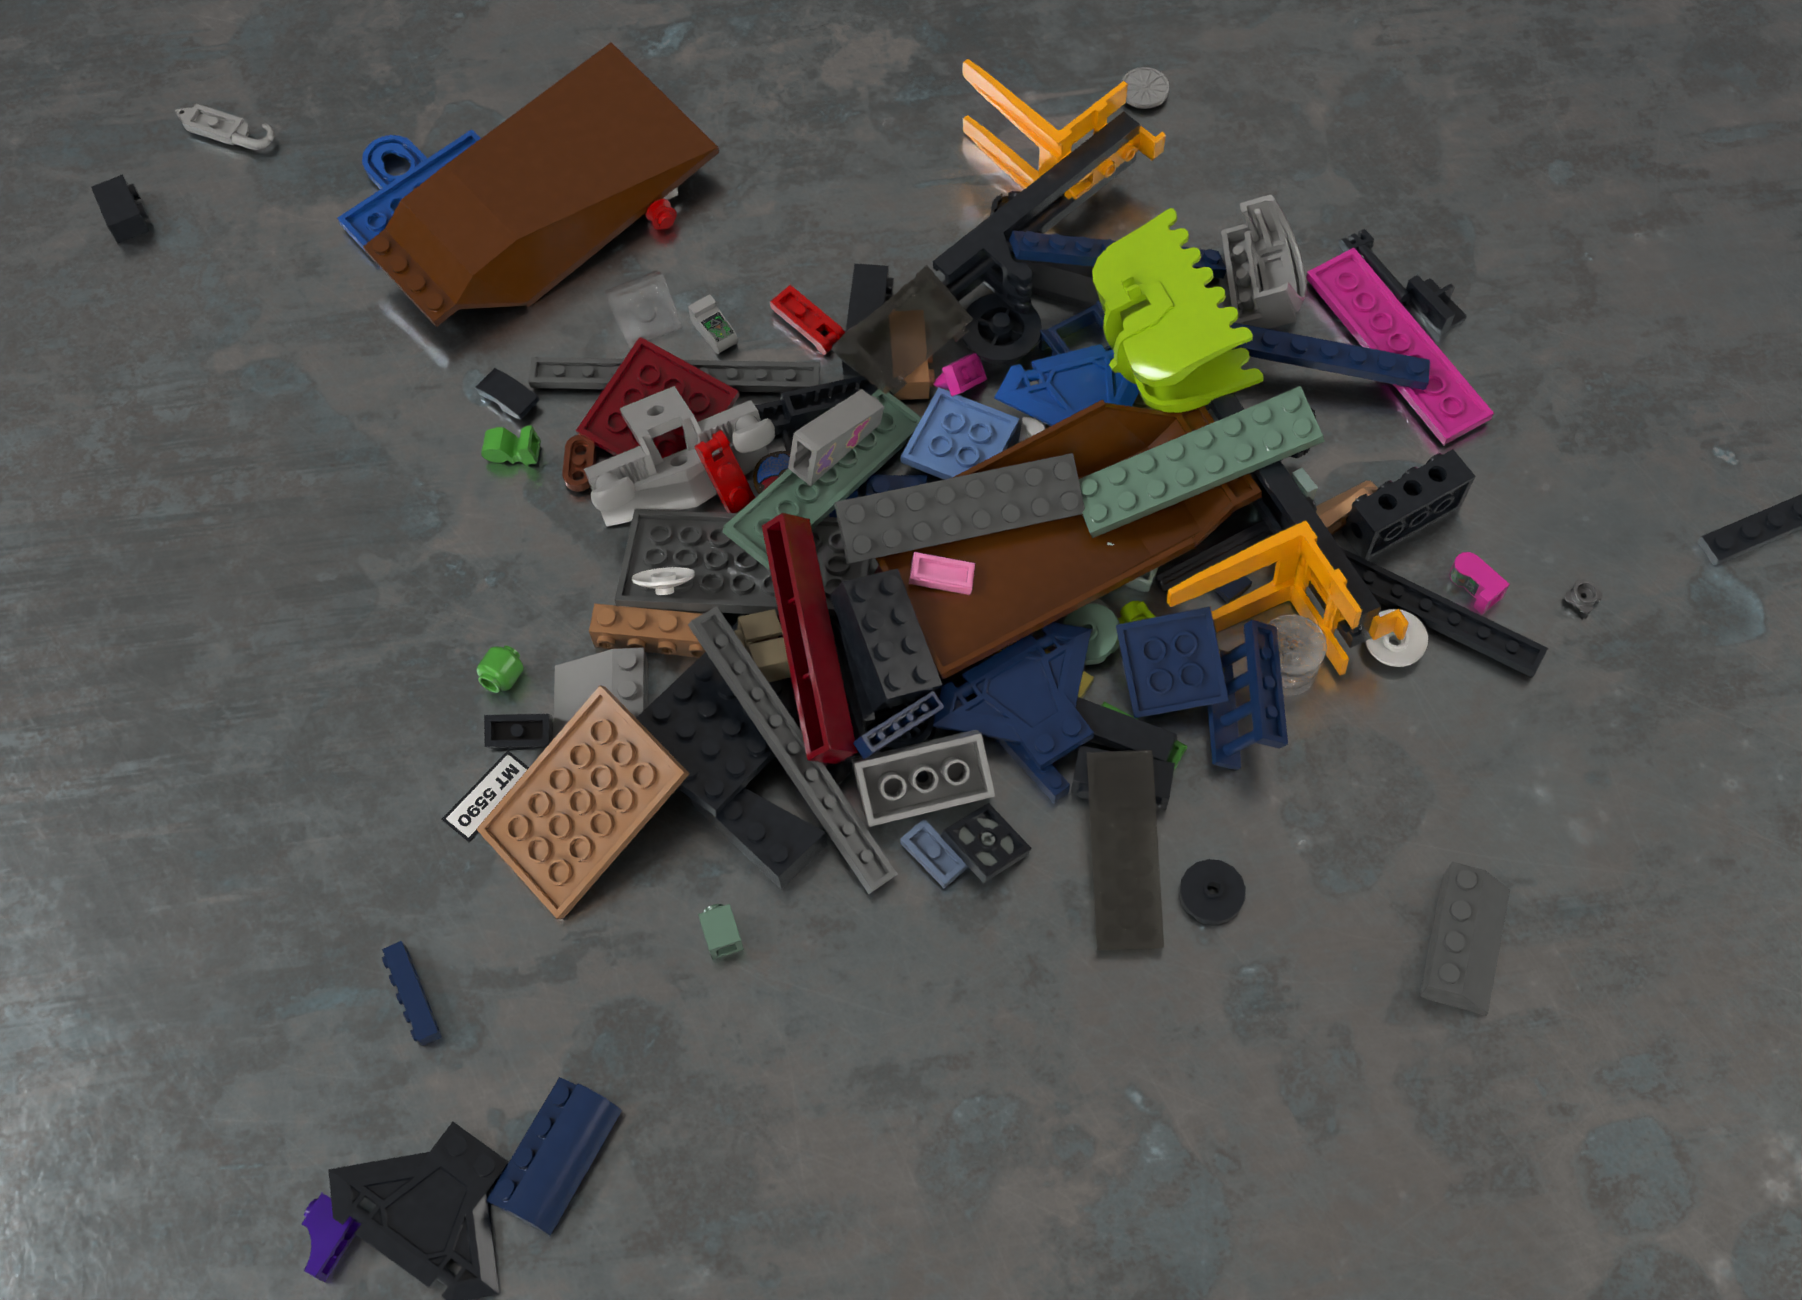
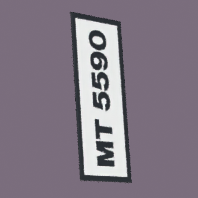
(484, 796)

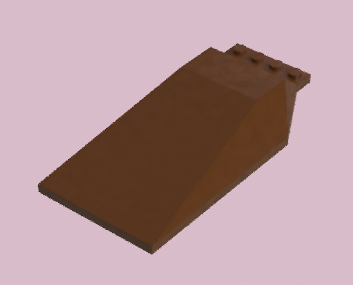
(540, 191)
(1056, 566)

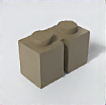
(760, 638)

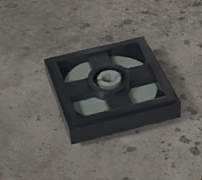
(985, 842)

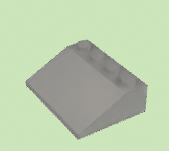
(619, 670)

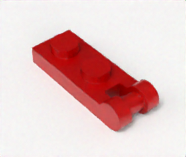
(807, 318)
(725, 472)

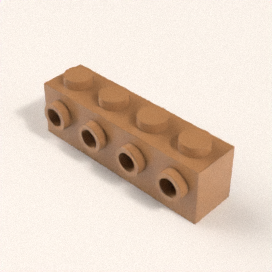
(636, 627)

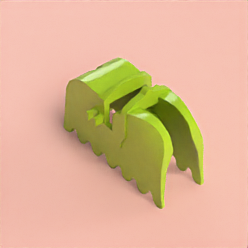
(1167, 322)

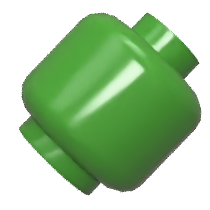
(499, 669)

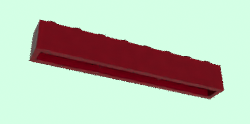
(809, 639)

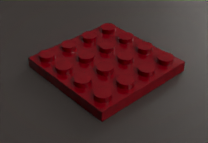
(644, 373)

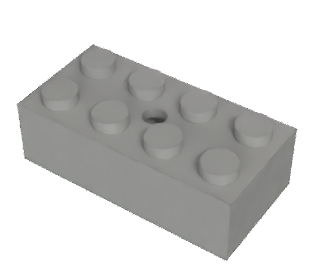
(955, 772)

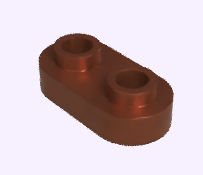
(575, 464)

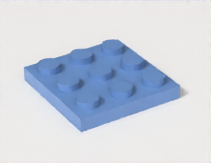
(957, 435)

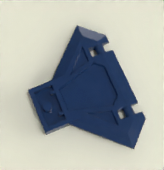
(1025, 695)

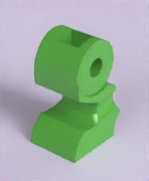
(503, 445)

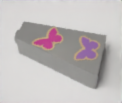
(833, 435)

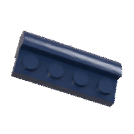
(554, 1155)

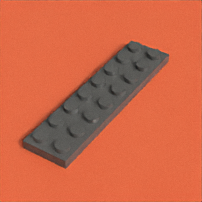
(959, 508)

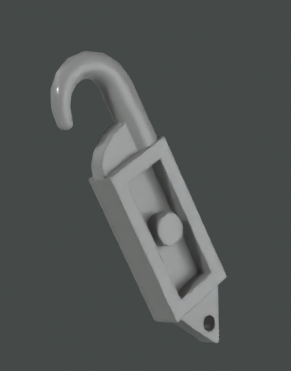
(222, 127)

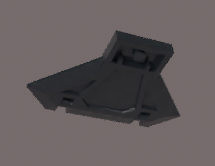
(428, 1211)

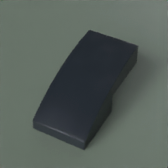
(508, 393)

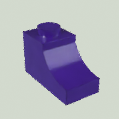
(327, 1237)

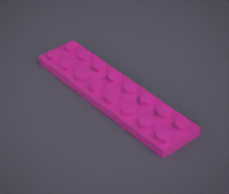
(1384, 324)

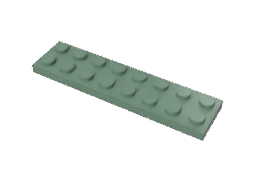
(1199, 461)
(795, 497)

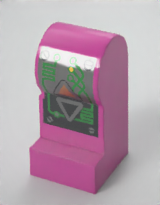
(1479, 580)

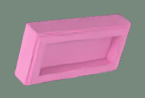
(942, 573)

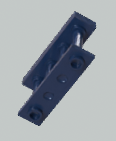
(1265, 701)

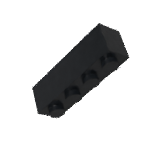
(868, 292)

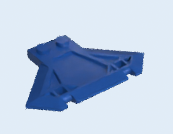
(1066, 385)

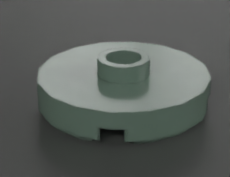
(1104, 636)

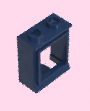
(1053, 336)

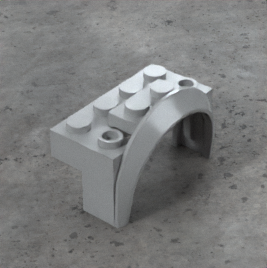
(1281, 273)

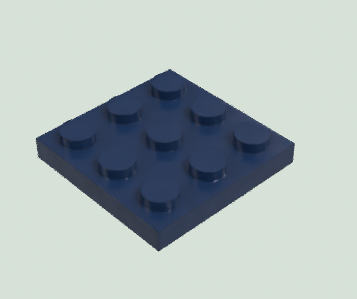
(1172, 662)

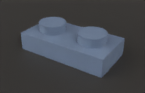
(933, 853)

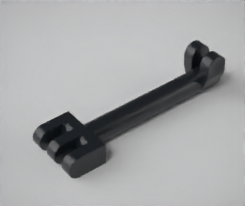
(1363, 243)

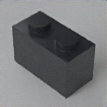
(120, 209)
(518, 731)

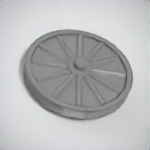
(1146, 87)

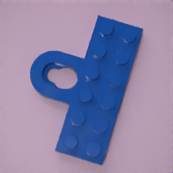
(374, 213)

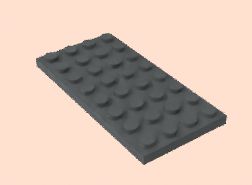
(722, 569)

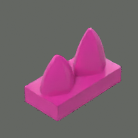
(961, 375)

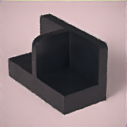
(1435, 304)

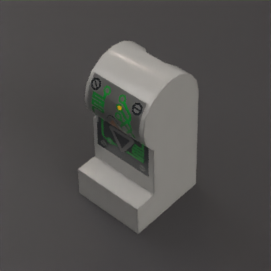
(712, 324)

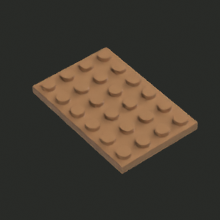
(582, 802)

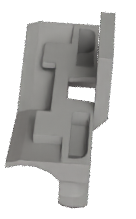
(679, 481)

